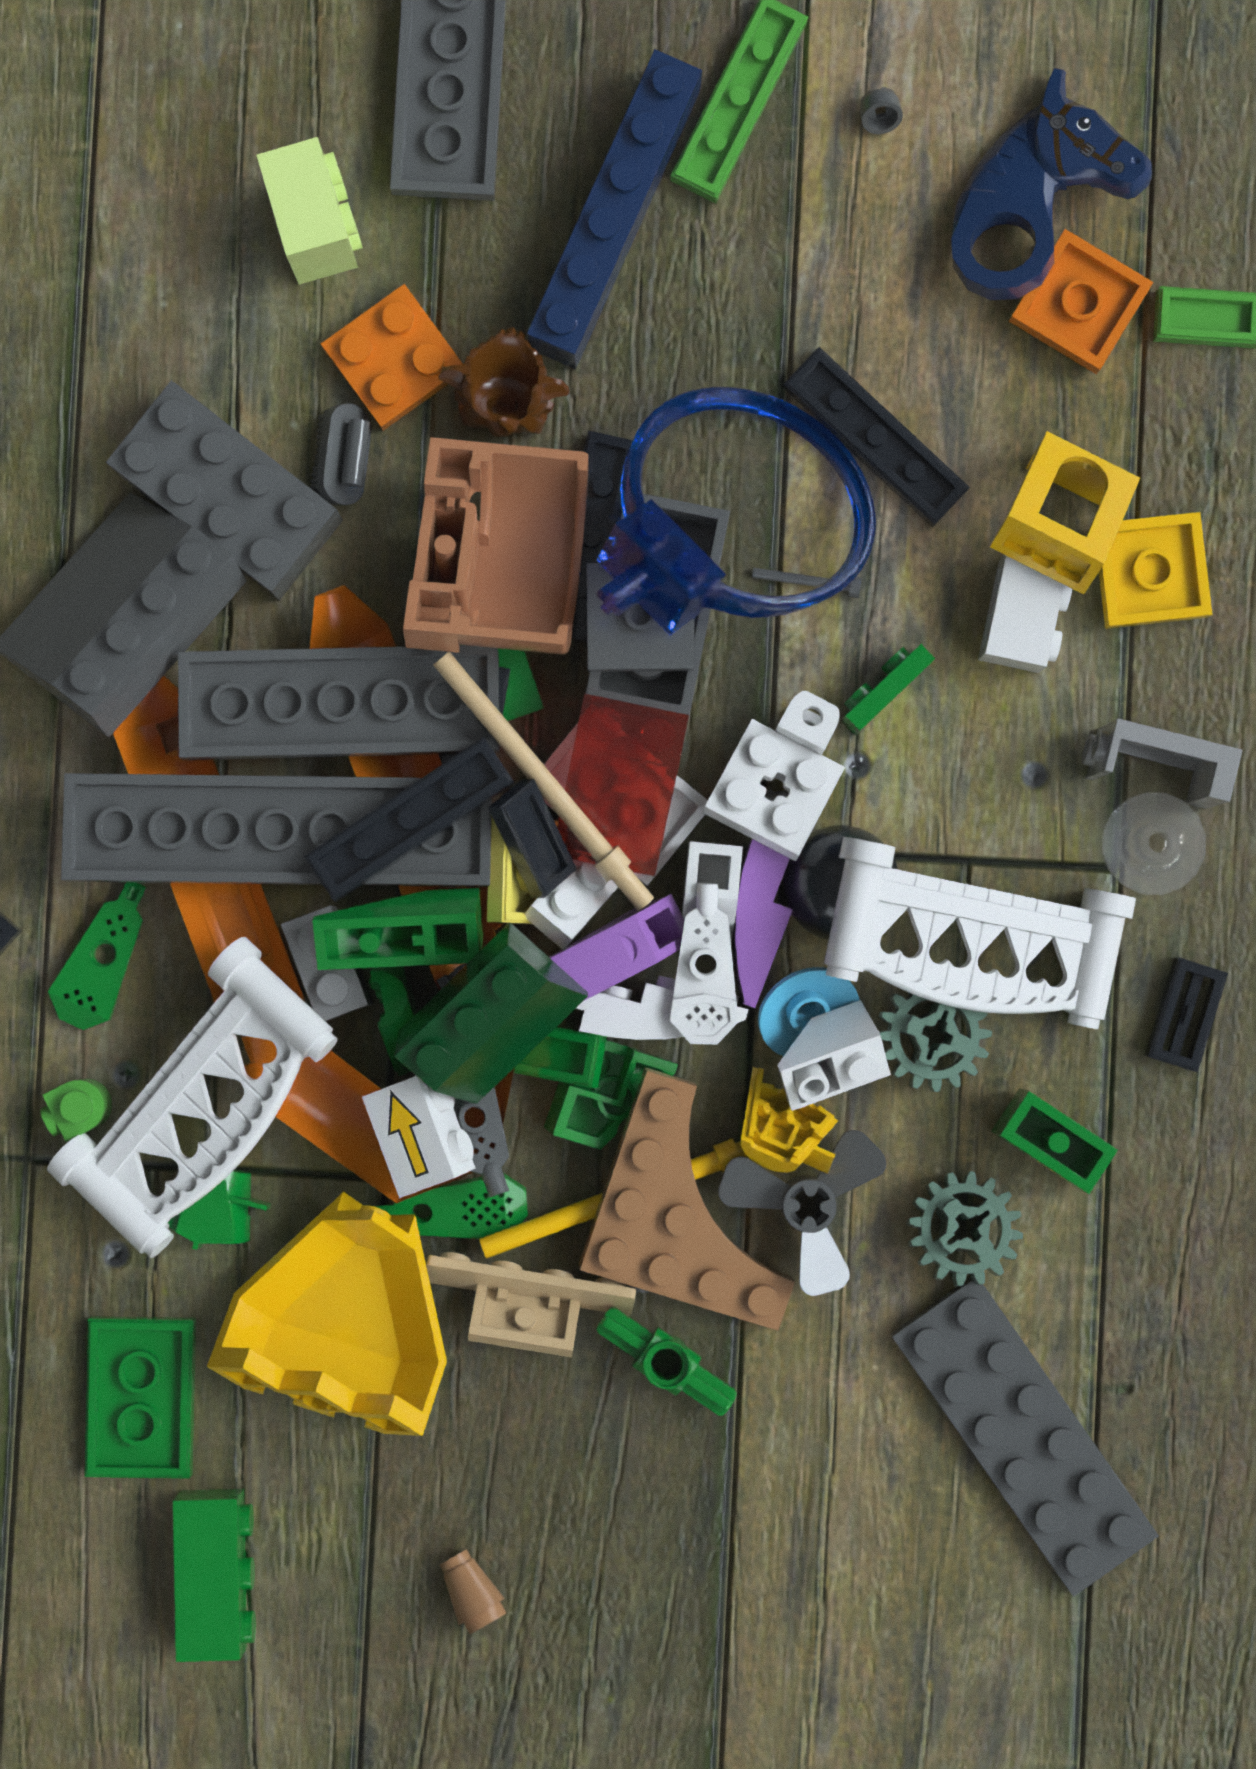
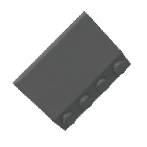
(122, 612)

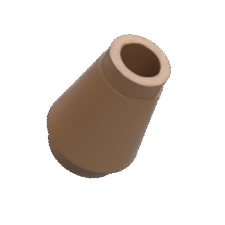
(471, 1592)

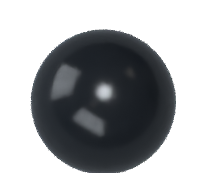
(815, 877)

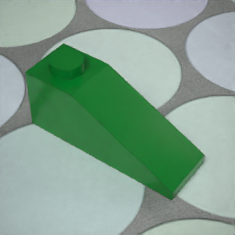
(402, 931)

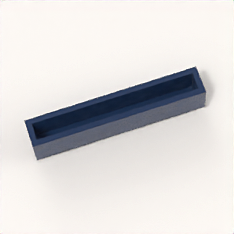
(615, 209)

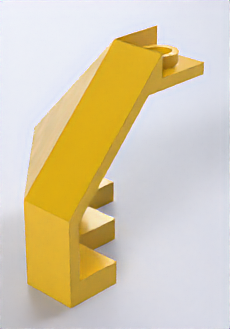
(341, 1321)

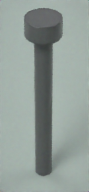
(853, 588)

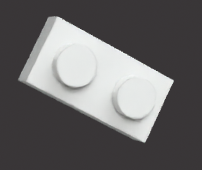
(571, 904)

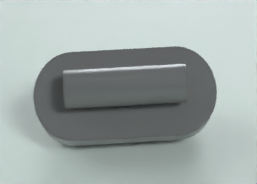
(341, 454)

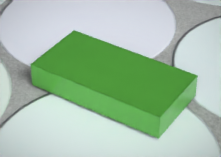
(1205, 317)

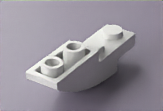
(617, 1016)

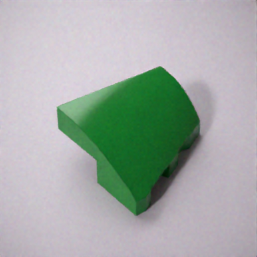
(594, 1114)

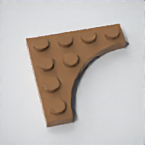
(656, 1226)

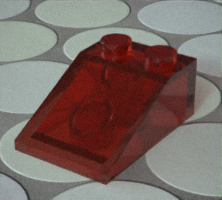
(624, 777)

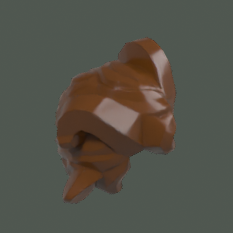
(504, 386)

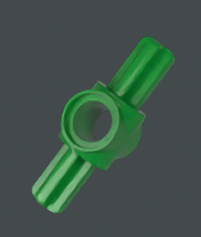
(688, 1378)

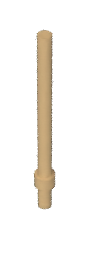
(610, 860)

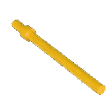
(586, 1209)

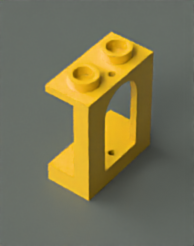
(1049, 545)

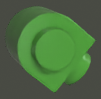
(76, 1108)

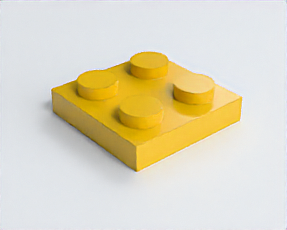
(1156, 572)

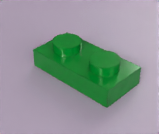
(901, 671)

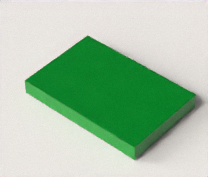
(140, 1397)

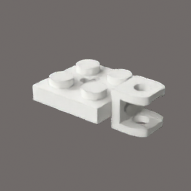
(796, 759)

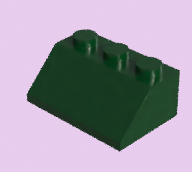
(488, 1017)

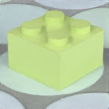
(305, 202)

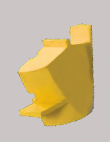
(783, 1137)

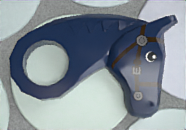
(1018, 179)

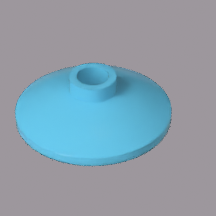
(781, 1012)

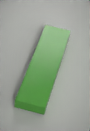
(738, 99)

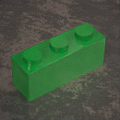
(212, 1575)

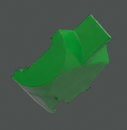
(399, 1007)
(220, 1214)

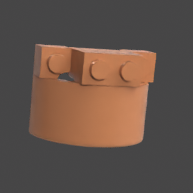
(513, 571)

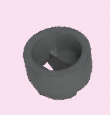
(882, 122)

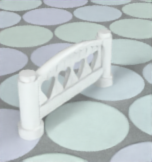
(877, 895)
(112, 1172)

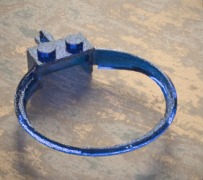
(668, 571)

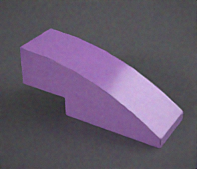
(758, 919)

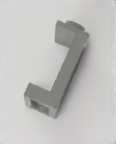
(1212, 763)

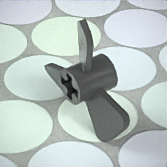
(820, 1261)

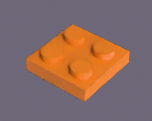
(1082, 302)
(391, 356)

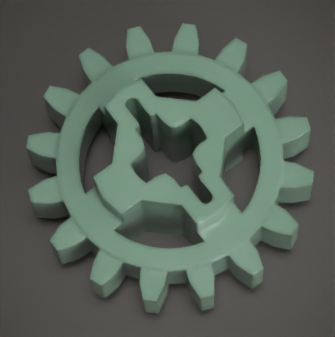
(925, 1058)
(980, 1247)

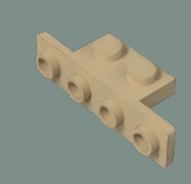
(525, 1306)

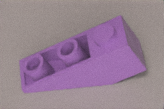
(623, 946)

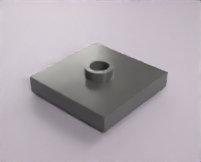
(633, 638)

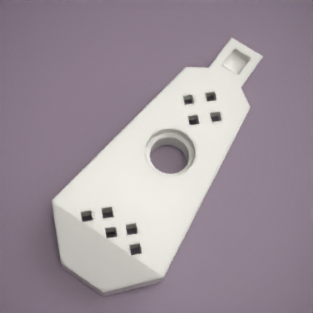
(705, 989)

